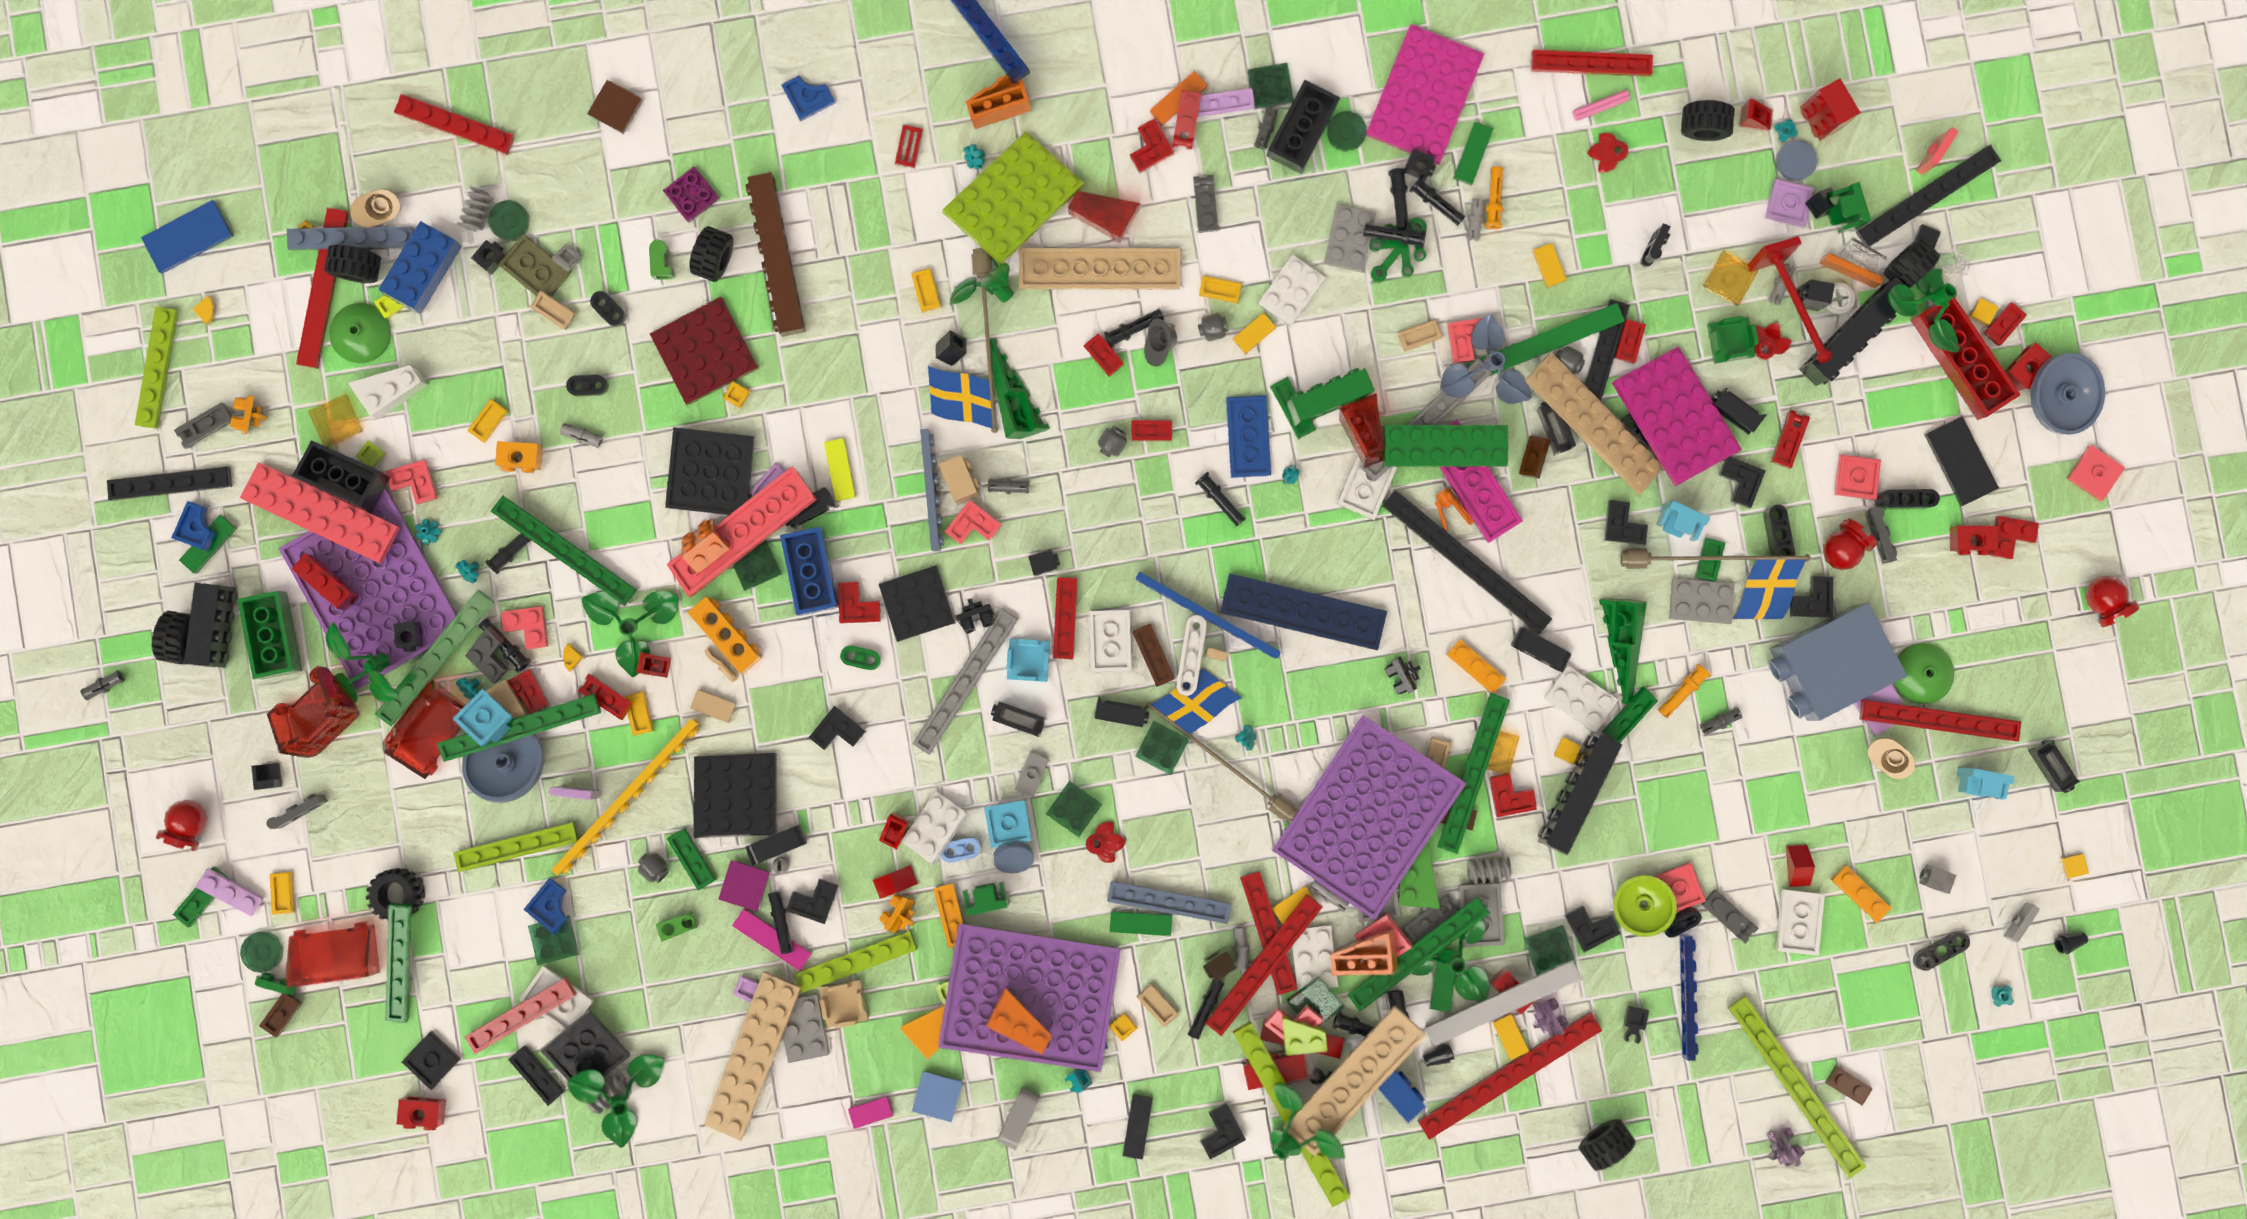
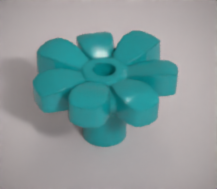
(974, 156)
(427, 531)
(468, 570)
(468, 688)
(1246, 737)

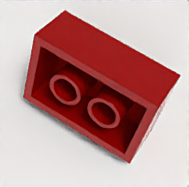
(1829, 109)

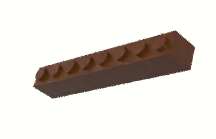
(776, 254)

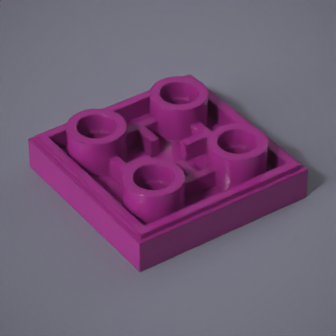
(691, 194)
(744, 885)

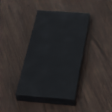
(1961, 461)

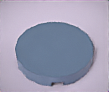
(1796, 160)
(1013, 857)

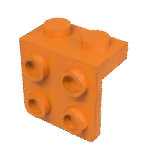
(703, 545)

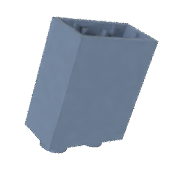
(1835, 663)

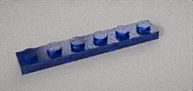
(992, 39)
(1688, 1005)

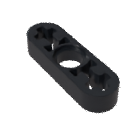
(1951, 939)

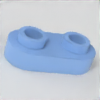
(960, 850)

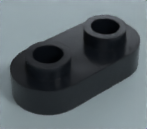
(609, 309)
(587, 385)
(1683, 922)

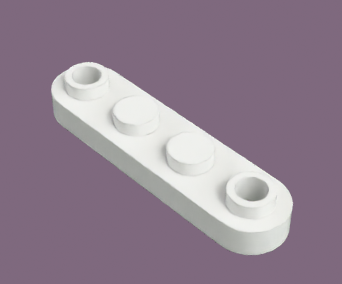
(1191, 655)

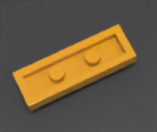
(1476, 666)
(1861, 893)
(949, 911)

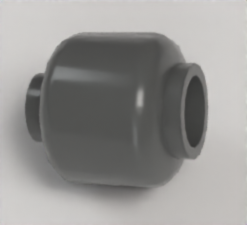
(1213, 327)
(1571, 359)
(1112, 441)
(653, 867)

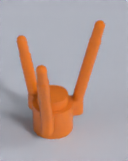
(1447, 499)

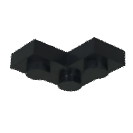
(1747, 478)
(1619, 529)
(1818, 603)
(836, 724)
(816, 907)
(1588, 933)
(1227, 1133)

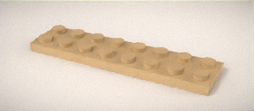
(1099, 268)
(1594, 423)
(752, 1055)
(1357, 1077)

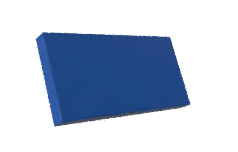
(187, 236)
(1248, 436)

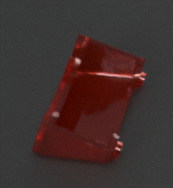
(314, 718)
(421, 727)
(331, 955)

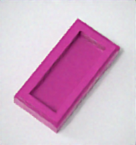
(870, 1112)

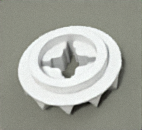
(1846, 304)

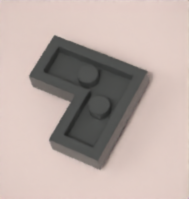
(483, 655)

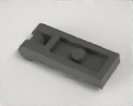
(1205, 204)
(204, 425)
(1881, 533)
(295, 812)
(1729, 916)
(1430, 919)

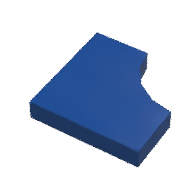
(807, 98)
(193, 527)
(547, 906)

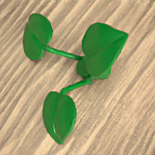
(996, 280)
(1932, 284)
(602, 608)
(374, 665)
(1472, 983)
(621, 1122)
(1285, 1144)

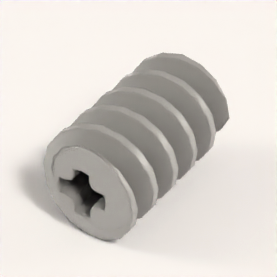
(475, 209)
(1489, 869)
(618, 1086)

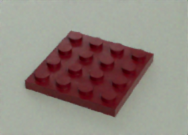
(704, 351)

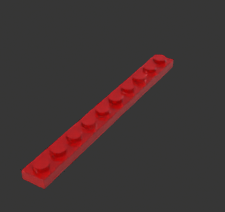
(1509, 1076)

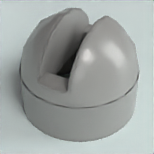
(784, 866)

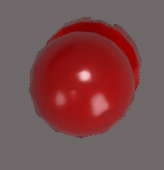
(1847, 547)
(2110, 599)
(183, 824)

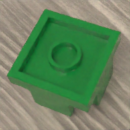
(1850, 210)
(1732, 339)
(985, 899)

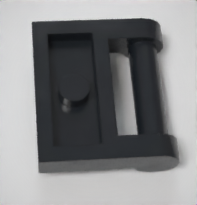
(1653, 249)

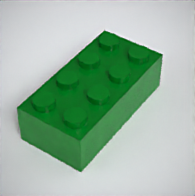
(1330, 397)
(269, 635)

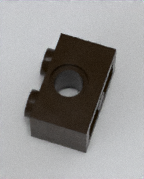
(1219, 964)

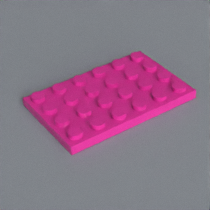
(1424, 93)
(1676, 416)

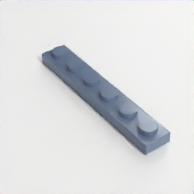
(357, 237)
(932, 498)
(1169, 902)

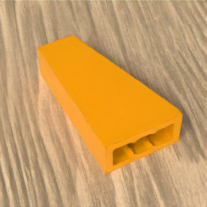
(925, 1031)

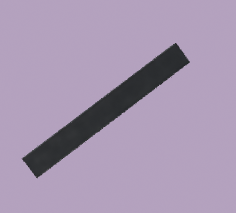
(1928, 196)

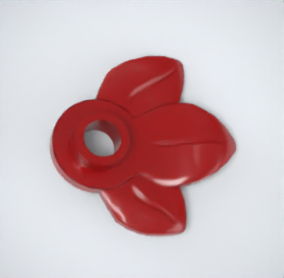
(1605, 152)
(1771, 340)
(1107, 841)

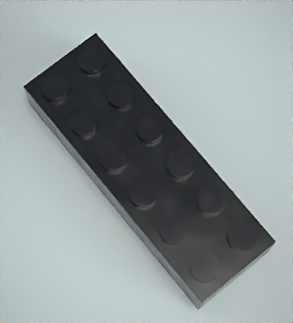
(1853, 335)
(1579, 793)

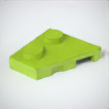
(1303, 1038)

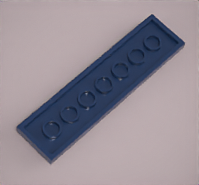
(1303, 612)

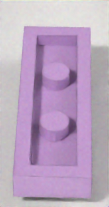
(1226, 102)
(229, 892)

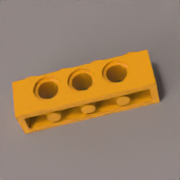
(700, 614)

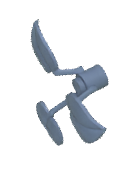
(1491, 337)

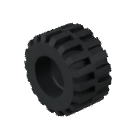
(1707, 120)
(711, 254)
(352, 263)
(1912, 263)
(170, 637)
(378, 891)
(1607, 1144)

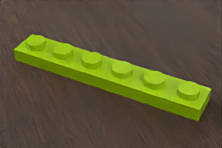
(156, 367)
(516, 847)
(856, 961)

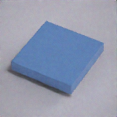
(937, 1096)

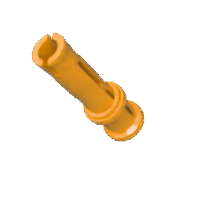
(1495, 207)
(1689, 685)

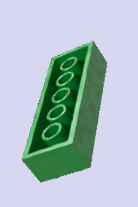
(1445, 445)

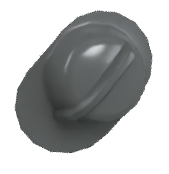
(1159, 341)

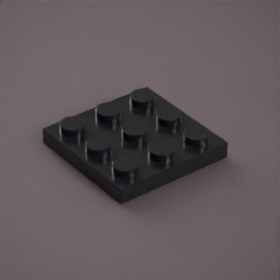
(916, 603)
(585, 1046)

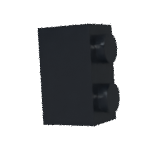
(1816, 294)

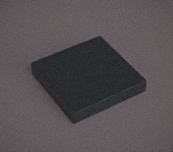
(431, 1060)

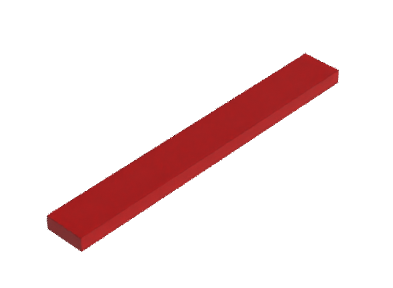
(319, 300)
(1940, 720)
(1263, 965)

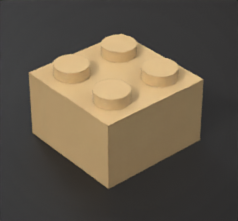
(958, 479)

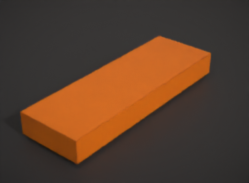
(1169, 105)
(1851, 270)

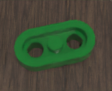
(860, 658)
(267, 981)

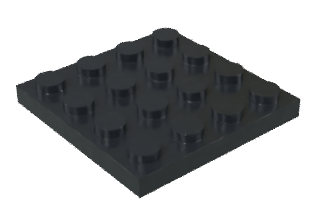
(709, 471)
(735, 795)

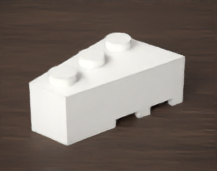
(388, 389)

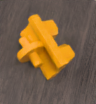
(242, 424)
(901, 915)

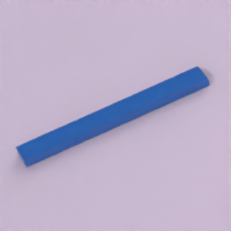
(1207, 615)

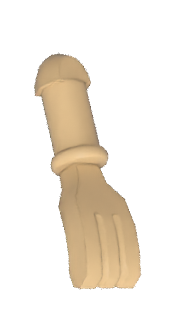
(722, 666)

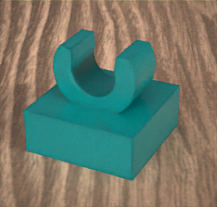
(1079, 1080)

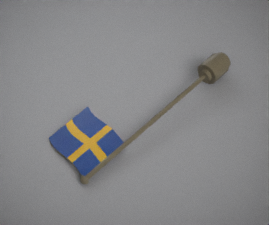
(964, 395)
(1766, 589)
(1197, 710)

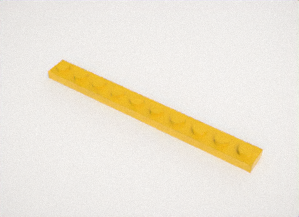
(621, 803)

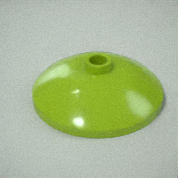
(1645, 920)

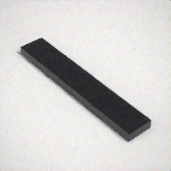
(1604, 354)
(169, 483)

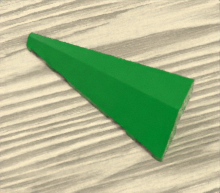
(1016, 410)
(1625, 631)

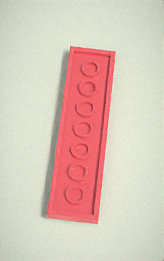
(320, 513)
(749, 527)

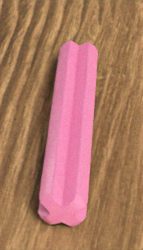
(1601, 105)

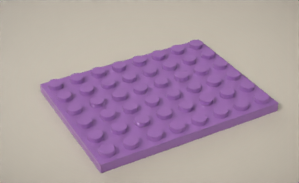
(388, 593)
(1368, 817)
(1055, 979)

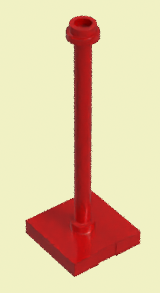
(1775, 255)

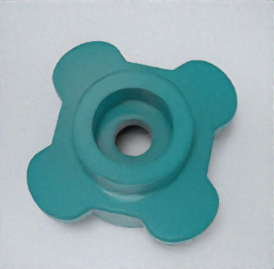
(1790, 126)
(1290, 474)
(1998, 991)

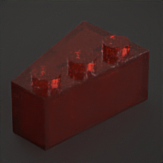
(1104, 213)
(1363, 429)

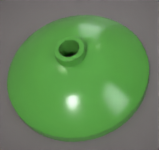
(372, 333)
(1917, 685)

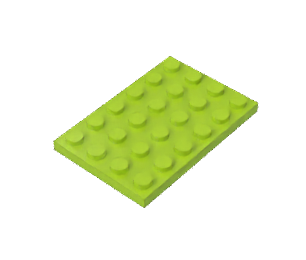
(1013, 198)

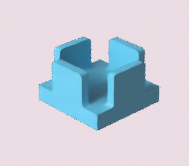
(1681, 520)
(1028, 660)
(484, 719)
(1984, 783)
(1008, 823)

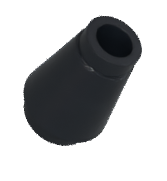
(2070, 942)
(1440, 1055)

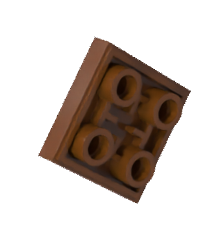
(615, 106)

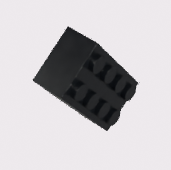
(1303, 126)
(341, 476)
(210, 625)

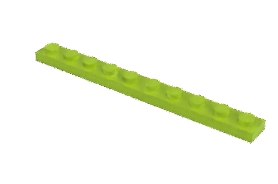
(1269, 1075)
(1796, 1087)

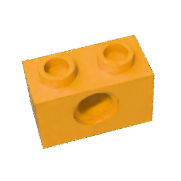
(507, 452)

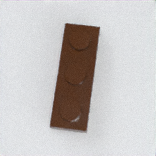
(1153, 655)

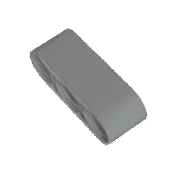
(1018, 1118)

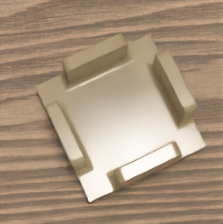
(843, 1004)

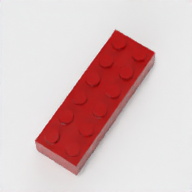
(1974, 367)

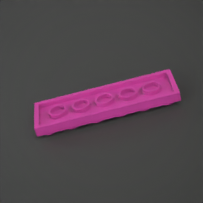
(1482, 499)

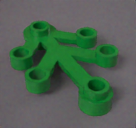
(1398, 249)

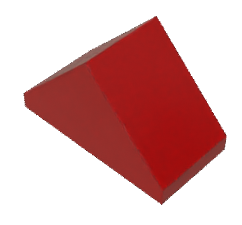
(1755, 115)
(653, 665)
(894, 830)
(1799, 865)
(895, 882)

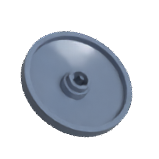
(2068, 393)
(504, 770)

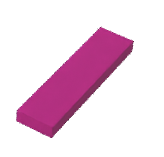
(767, 937)

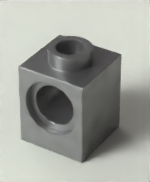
(1937, 879)

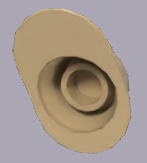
(374, 208)
(1891, 758)

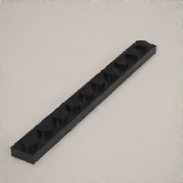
(1467, 562)

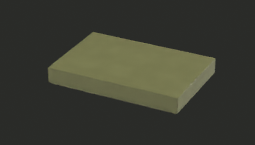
(533, 267)

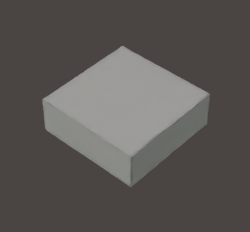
(567, 257)

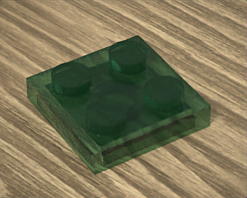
(1162, 747)
(553, 947)

